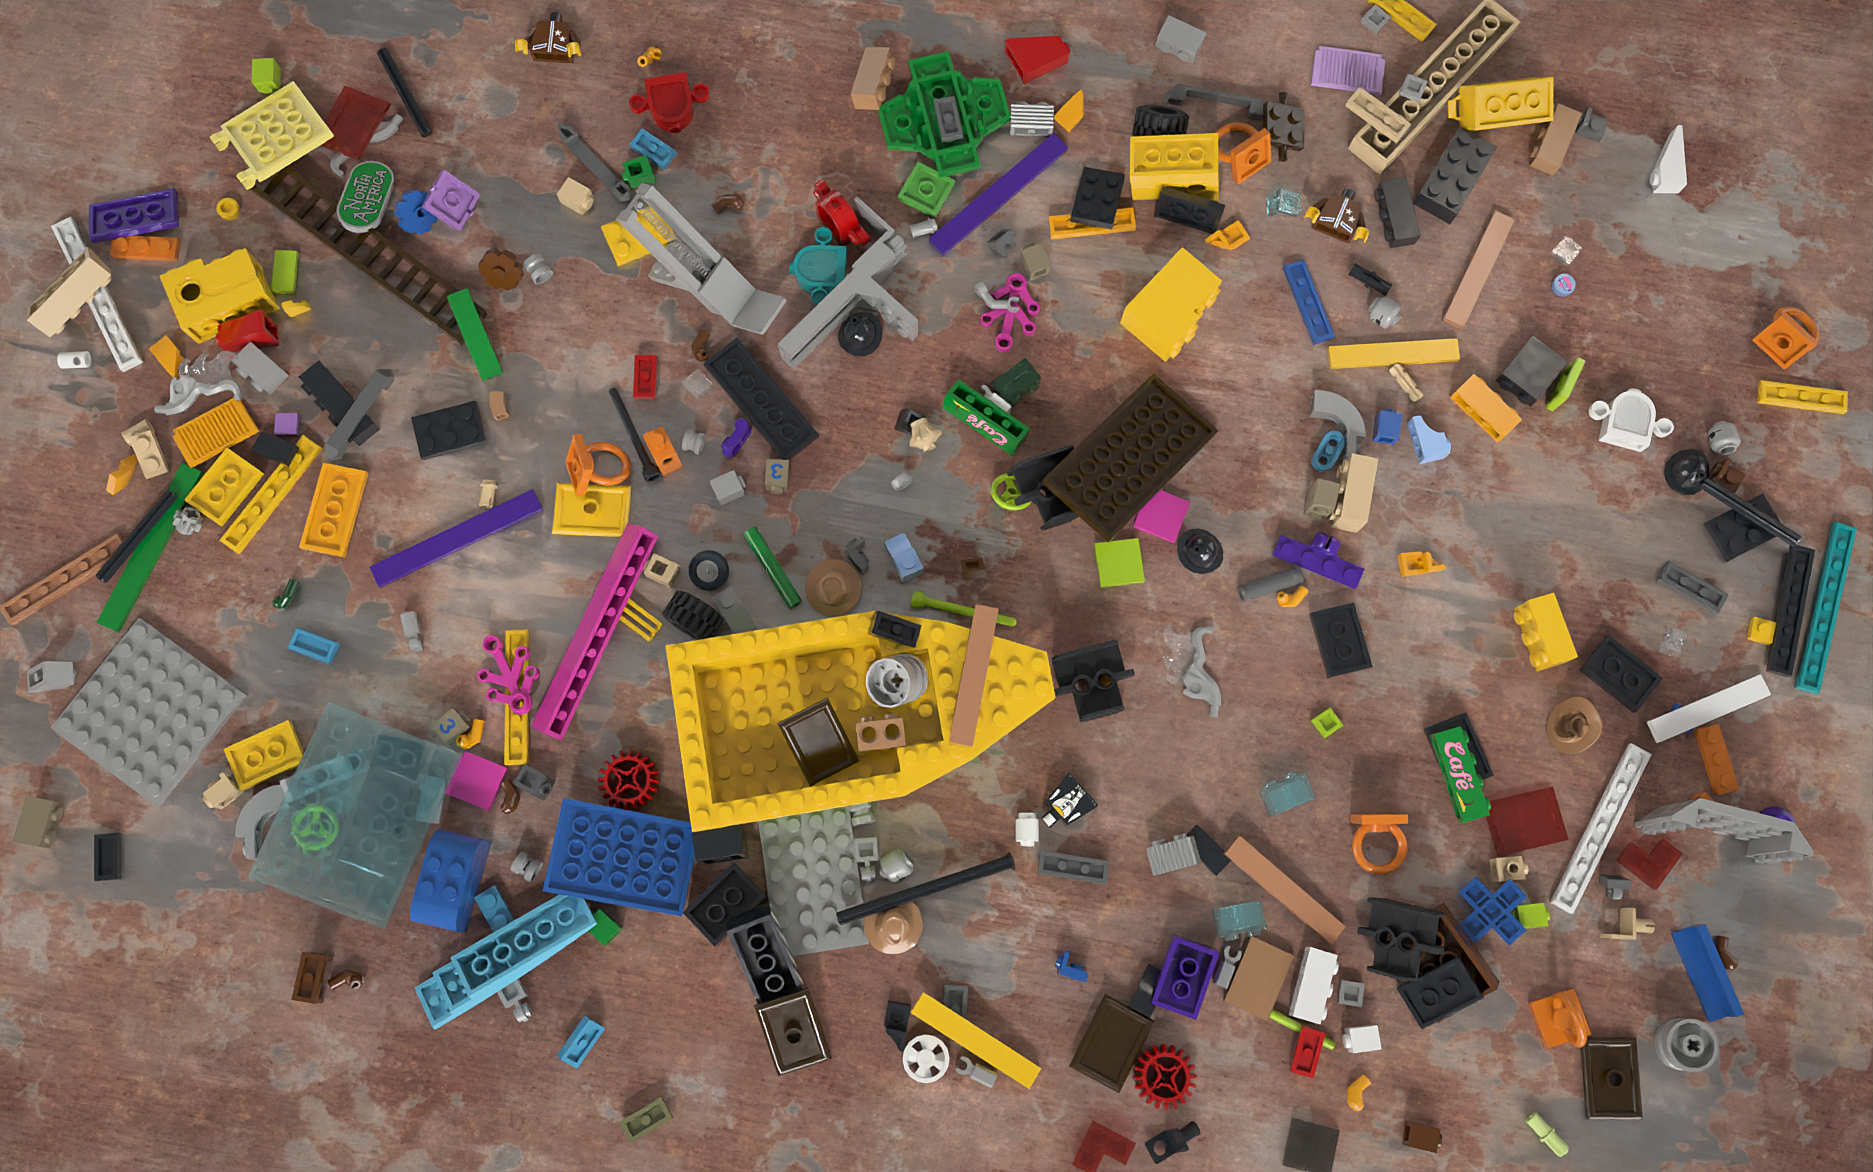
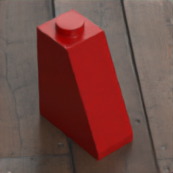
(1036, 55)
(252, 328)

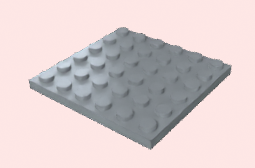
(149, 712)

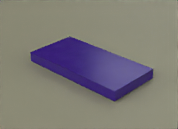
(133, 215)

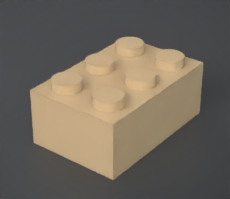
(1355, 492)

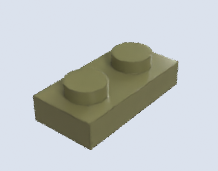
(646, 1119)

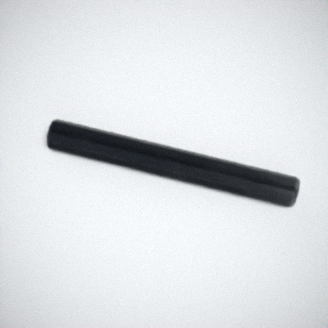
(404, 92)
(1750, 511)
(136, 536)

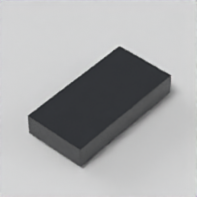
(275, 448)
(107, 857)

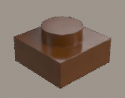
(973, 568)

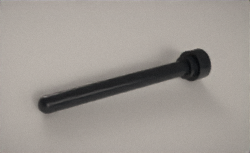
(650, 471)

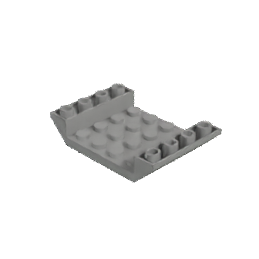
(1767, 836)

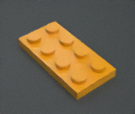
(334, 510)

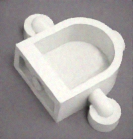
(1629, 420)

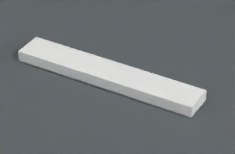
(1708, 708)

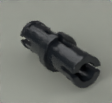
(1370, 279)

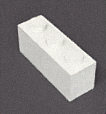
(1313, 985)

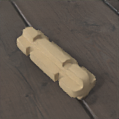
(1406, 382)

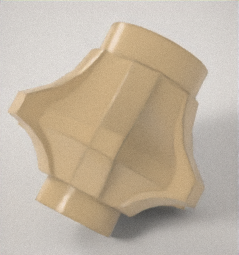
(924, 435)

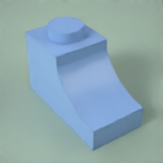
(1427, 443)
(904, 557)

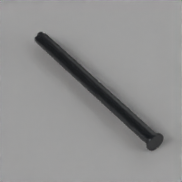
(926, 889)

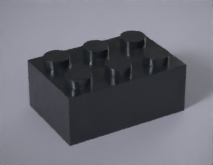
(720, 845)
(726, 897)

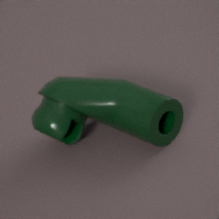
(287, 596)

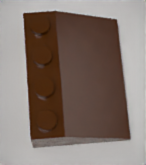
(1456, 942)

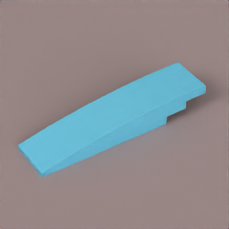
(503, 957)

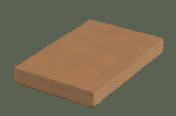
(1258, 978)

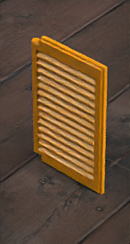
(214, 432)

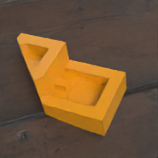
(1071, 112)
(1229, 238)
(120, 478)
(1418, 563)

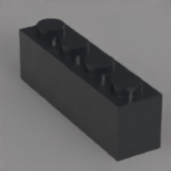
(334, 399)

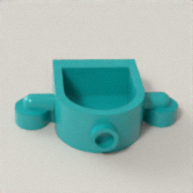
(820, 266)

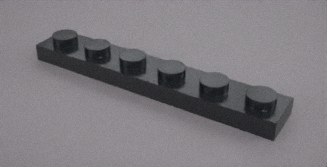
(1790, 610)

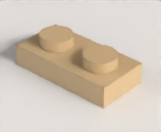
(149, 454)

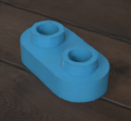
(1328, 452)

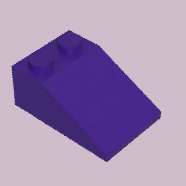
(1184, 976)

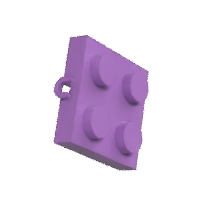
(451, 200)

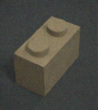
(1321, 499)
(38, 822)

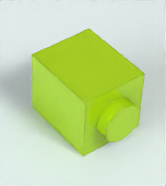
(266, 75)
(1532, 915)

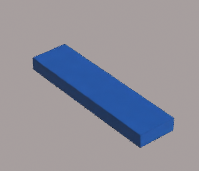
(1308, 302)

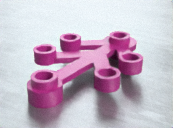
(1020, 315)
(510, 677)

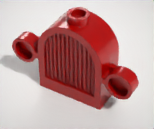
(670, 101)
(838, 216)

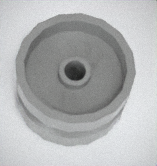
(1686, 1044)

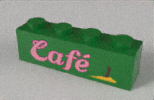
(985, 417)
(1460, 775)

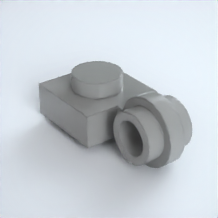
(866, 851)
(512, 995)

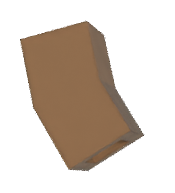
(498, 405)

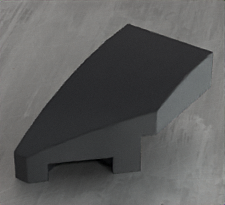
(897, 1021)

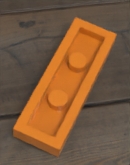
(146, 248)
(1716, 759)

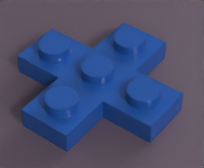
(1493, 911)

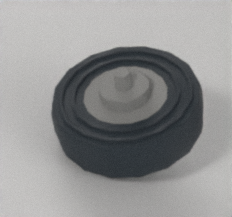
(708, 570)

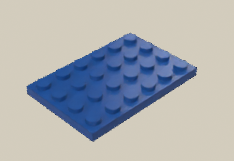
(621, 857)

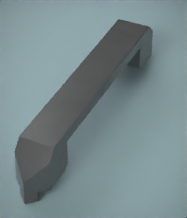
(1178, 93)
(584, 154)
(336, 444)

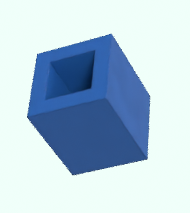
(1387, 427)

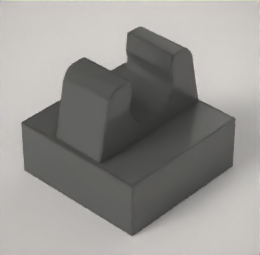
(1002, 238)
(1614, 885)

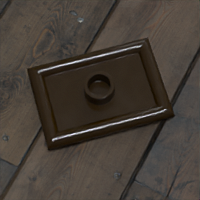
(818, 742)
(792, 1031)
(1111, 1043)
(1611, 1078)

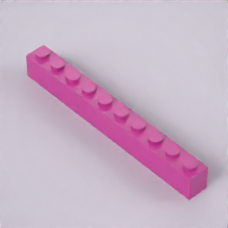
(594, 631)

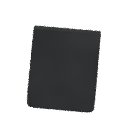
(904, 420)

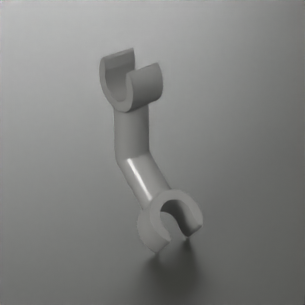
(982, 291)

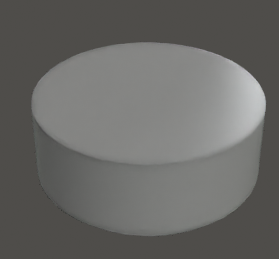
(902, 481)

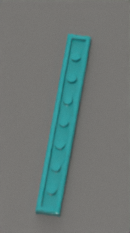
(1825, 608)

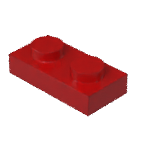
(645, 377)
(1307, 1051)

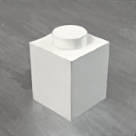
(1361, 1038)

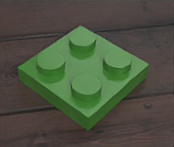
(926, 190)

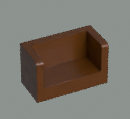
(310, 977)

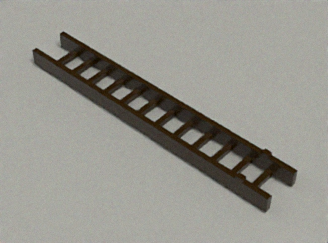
(364, 267)

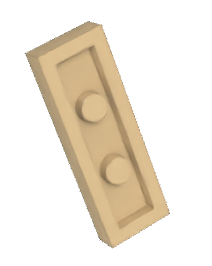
(1378, 115)

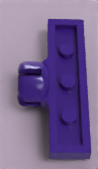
(1319, 558)

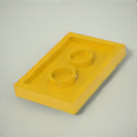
(625, 245)
(224, 487)
(264, 755)

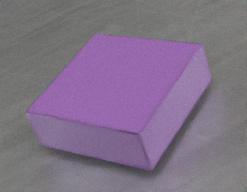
(287, 424)

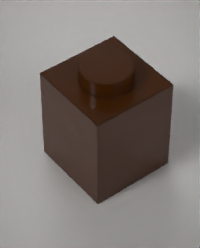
(1422, 1137)

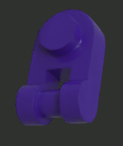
(733, 444)

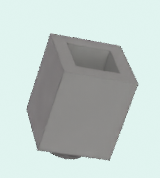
(728, 487)

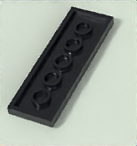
(761, 400)

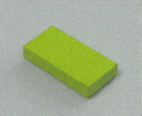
(285, 272)

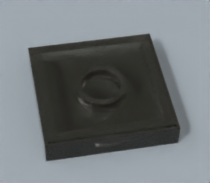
(1310, 1146)

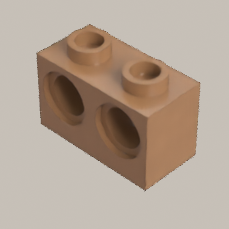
(881, 739)

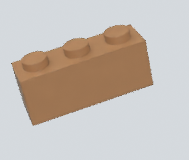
(872, 78)
(1555, 140)

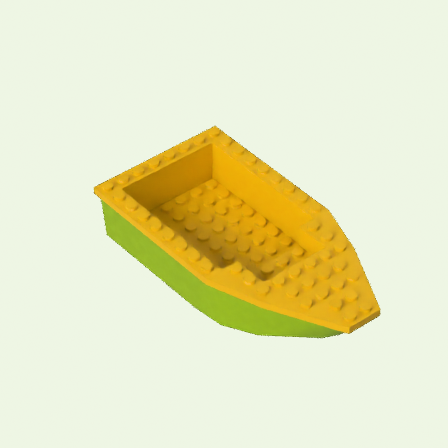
(744, 683)

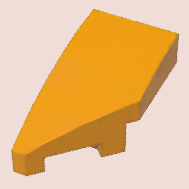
(167, 355)

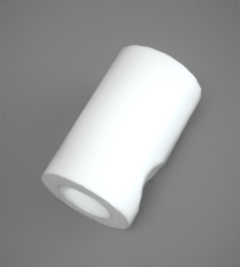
(74, 359)

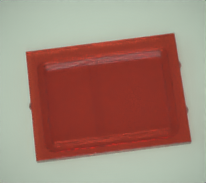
(354, 122)
(1526, 821)

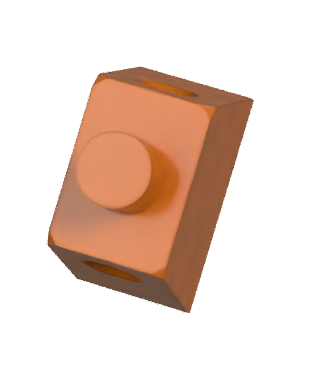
(661, 450)

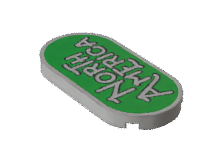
(365, 196)

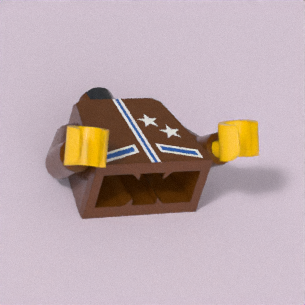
(551, 41)
(1339, 217)

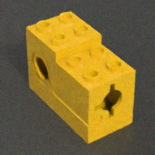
(1175, 162)
(217, 292)
(1171, 305)

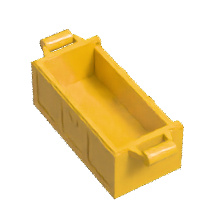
(1504, 103)

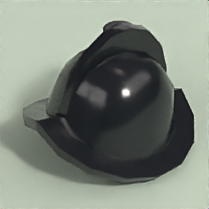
(860, 334)
(1686, 471)
(1199, 551)

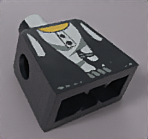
(1068, 803)

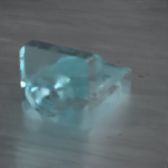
(1284, 202)

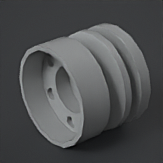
(886, 683)

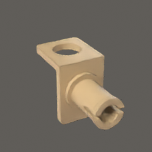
(1630, 925)

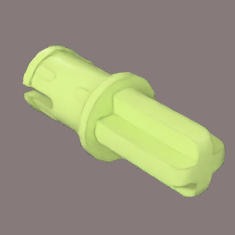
(1547, 1134)

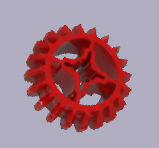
(635, 772)
(1174, 1069)

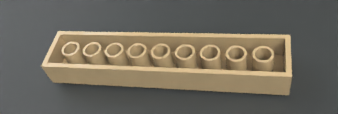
(1445, 71)

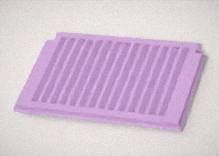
(1348, 70)

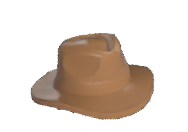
(833, 587)
(1574, 725)
(894, 929)

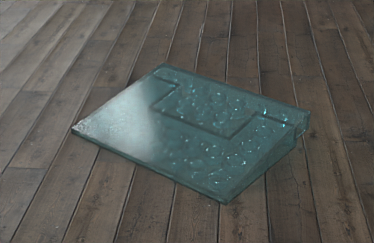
(355, 816)

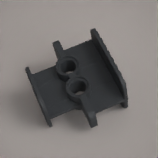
(1029, 478)
(1088, 665)
(1403, 922)

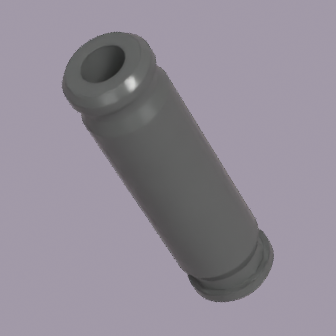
(1270, 584)

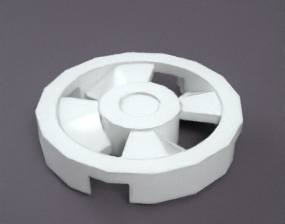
(926, 1058)

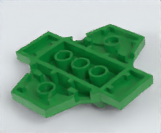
(911, 121)

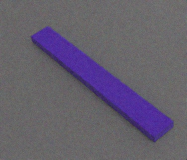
(998, 194)
(456, 538)

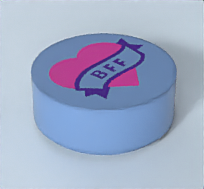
(1563, 285)

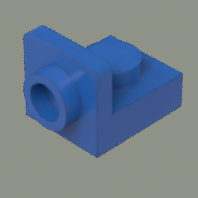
(1074, 971)

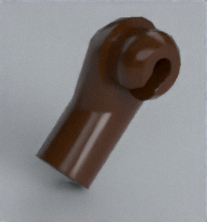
(728, 199)
(698, 346)
(512, 797)

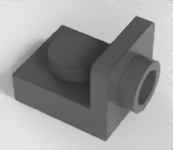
(1591, 125)
(859, 559)
(534, 782)

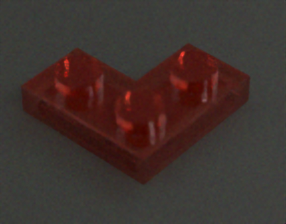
(1653, 867)
(1101, 1141)

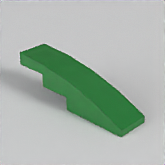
(475, 334)

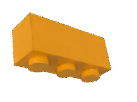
(1486, 408)

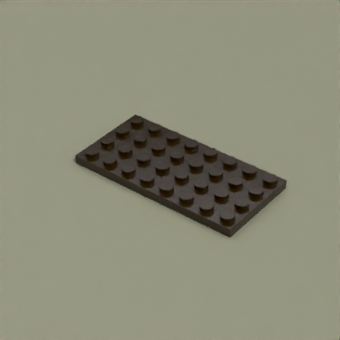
(1130, 457)

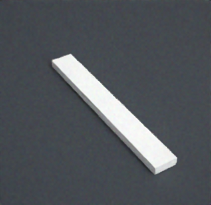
(102, 305)
(1600, 828)

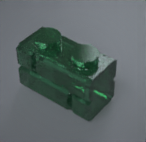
(1016, 382)

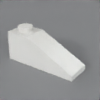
(1670, 168)

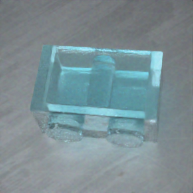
(1287, 794)
(1239, 919)

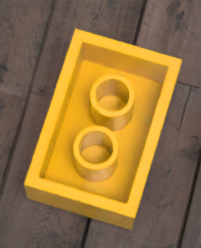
(1544, 632)

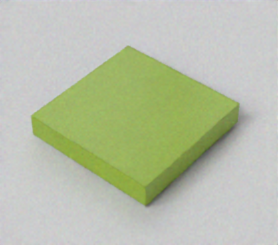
(1565, 384)
(1119, 563)

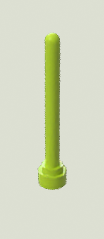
(920, 600)

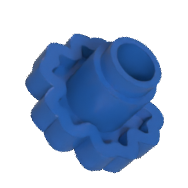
(411, 214)

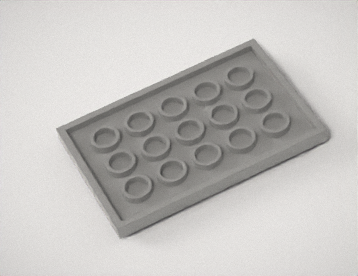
(813, 878)

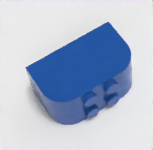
(449, 880)

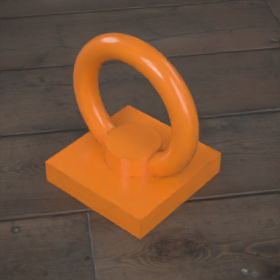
(1248, 156)
(1785, 339)
(581, 464)
(1379, 823)
(1560, 1019)

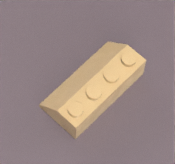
(68, 293)

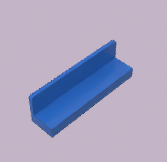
(1707, 972)

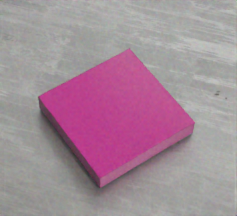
(1162, 516)
(477, 781)

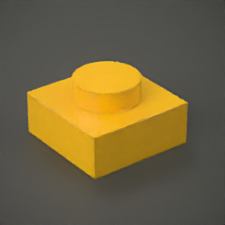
(1761, 630)

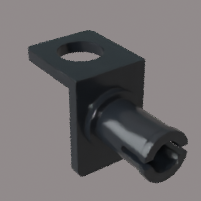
(1174, 1141)

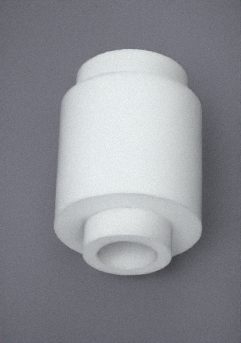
(1027, 829)

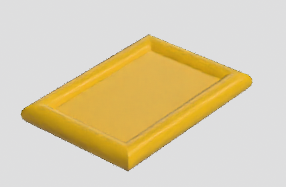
(598, 513)

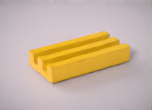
(653, 630)

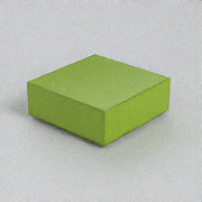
(1327, 722)

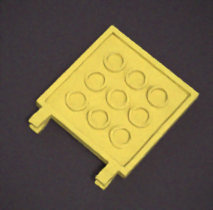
(273, 133)

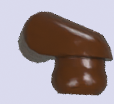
(1726, 957)
(346, 977)

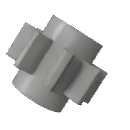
(187, 521)

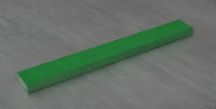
(147, 554)

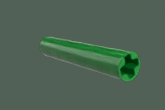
(772, 567)

